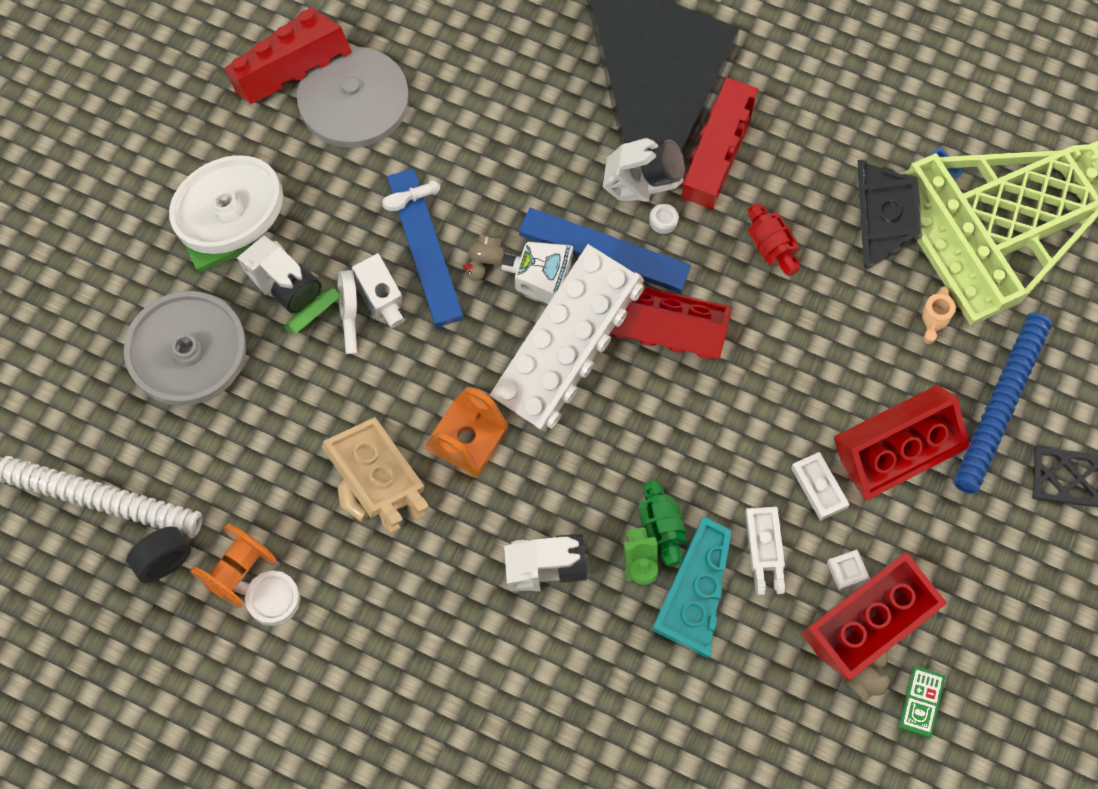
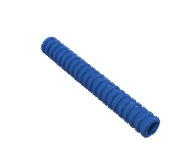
(1002, 403)

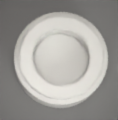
(663, 218)

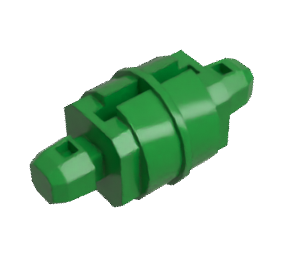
(663, 521)

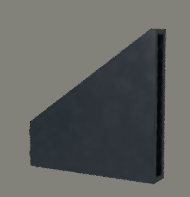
(659, 65)

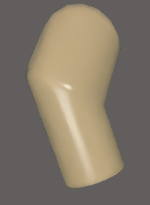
(349, 502)

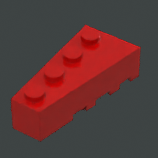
(286, 55)
(719, 143)

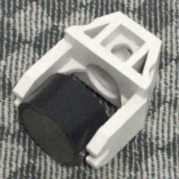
(643, 169)
(277, 272)
(545, 561)

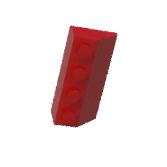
(676, 322)
(903, 441)
(874, 617)

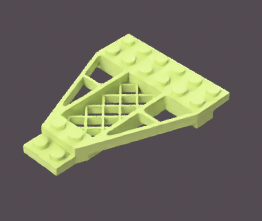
(967, 252)

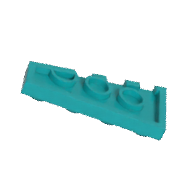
(693, 596)

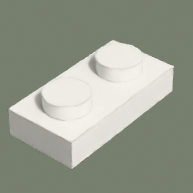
(820, 486)

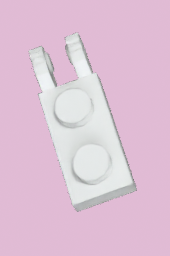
(765, 547)

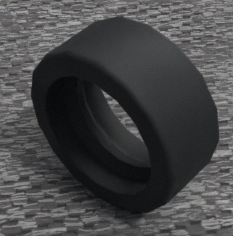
(158, 554)

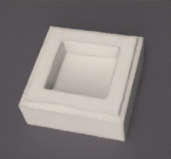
(848, 570)

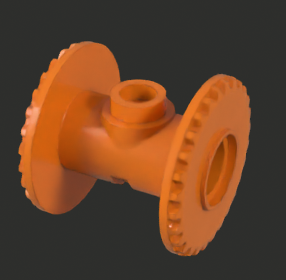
(233, 565)

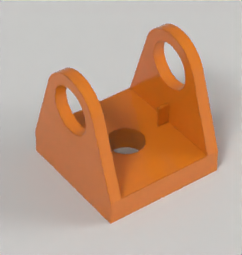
(469, 415)

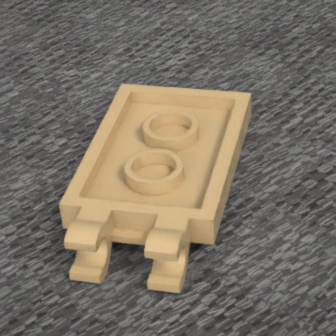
(377, 473)

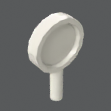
(348, 308)
(270, 597)

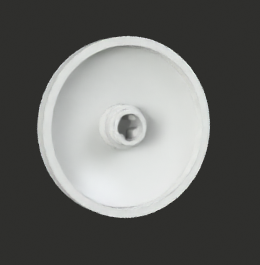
(226, 204)

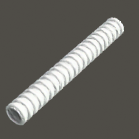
(99, 496)

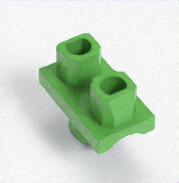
(640, 557)

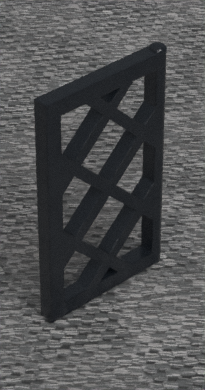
(1064, 457)

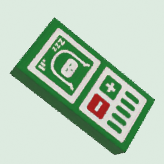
(921, 702)

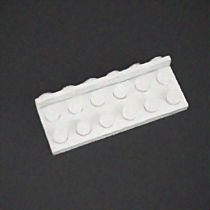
(567, 338)

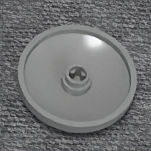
(354, 98)
(185, 348)

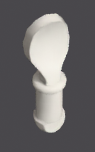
(398, 200)

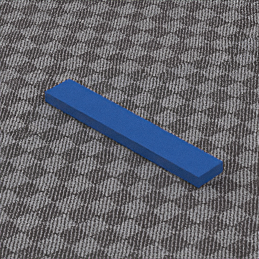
(426, 253)
(649, 264)

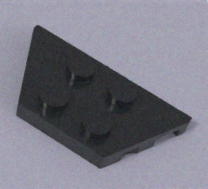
(888, 211)

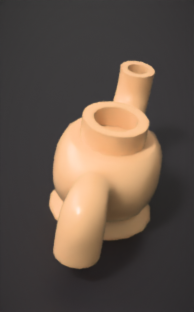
(937, 313)

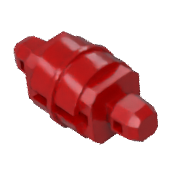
(773, 239)

